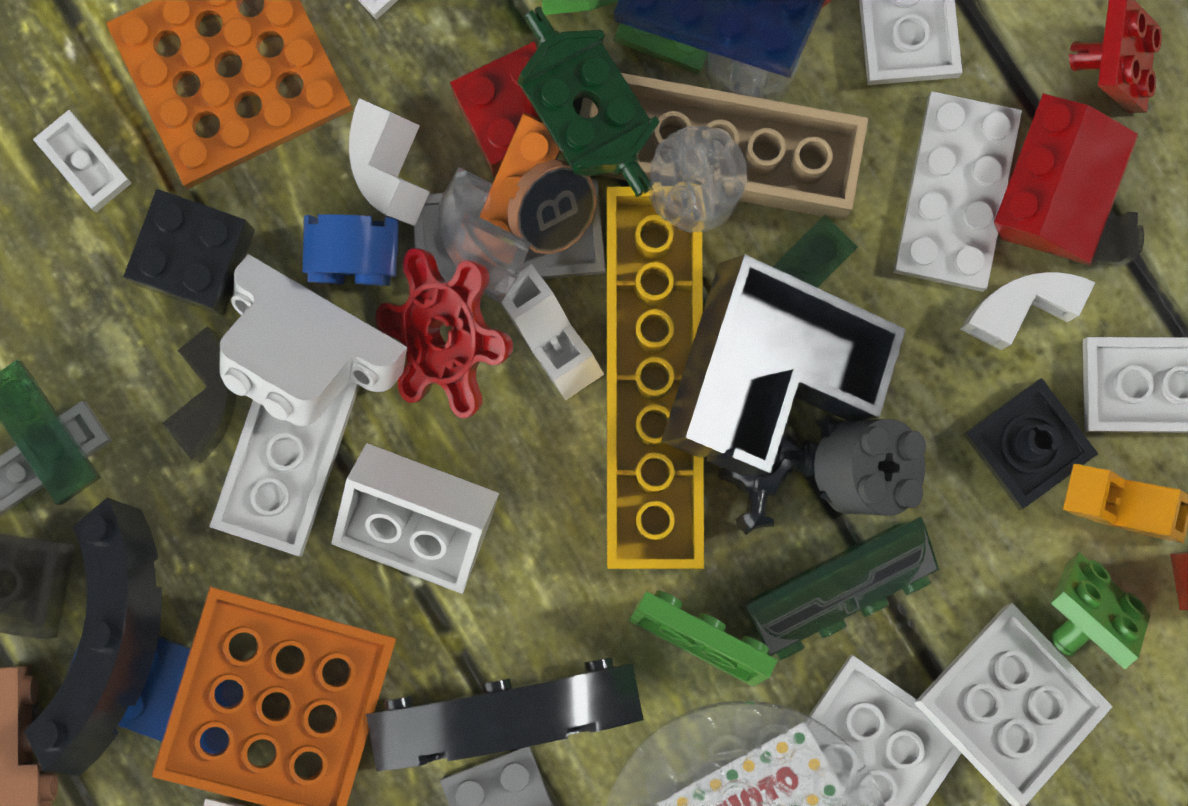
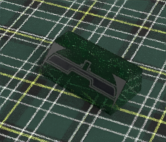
(842, 586)

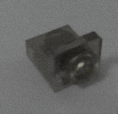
(1119, 241)

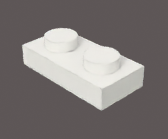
(82, 161)

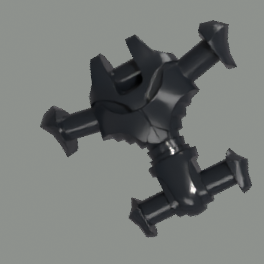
(788, 459)

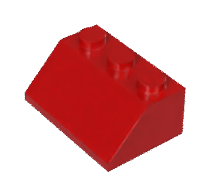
(1065, 180)

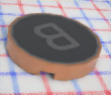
(552, 206)

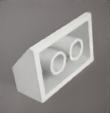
(413, 517)

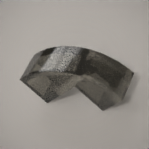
(206, 417)

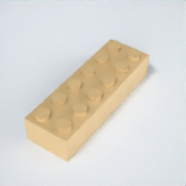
(793, 152)

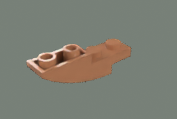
(20, 777)

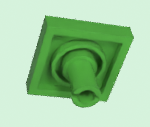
(1098, 612)

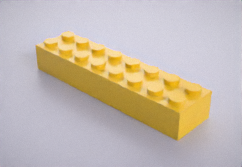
(651, 326)

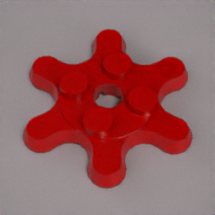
(419, 325)

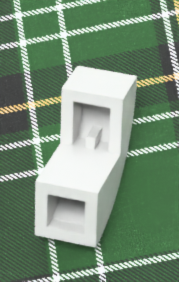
(376, 154)
(1002, 312)
(550, 334)

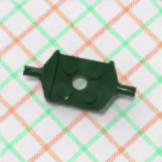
(576, 67)

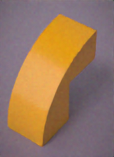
(1127, 503)

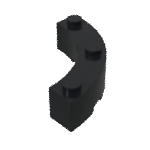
(114, 645)
(504, 716)

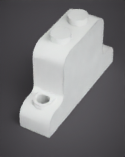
(298, 348)

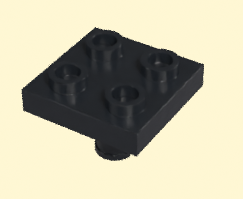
(1030, 443)

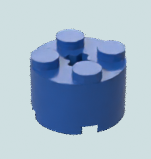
(350, 247)

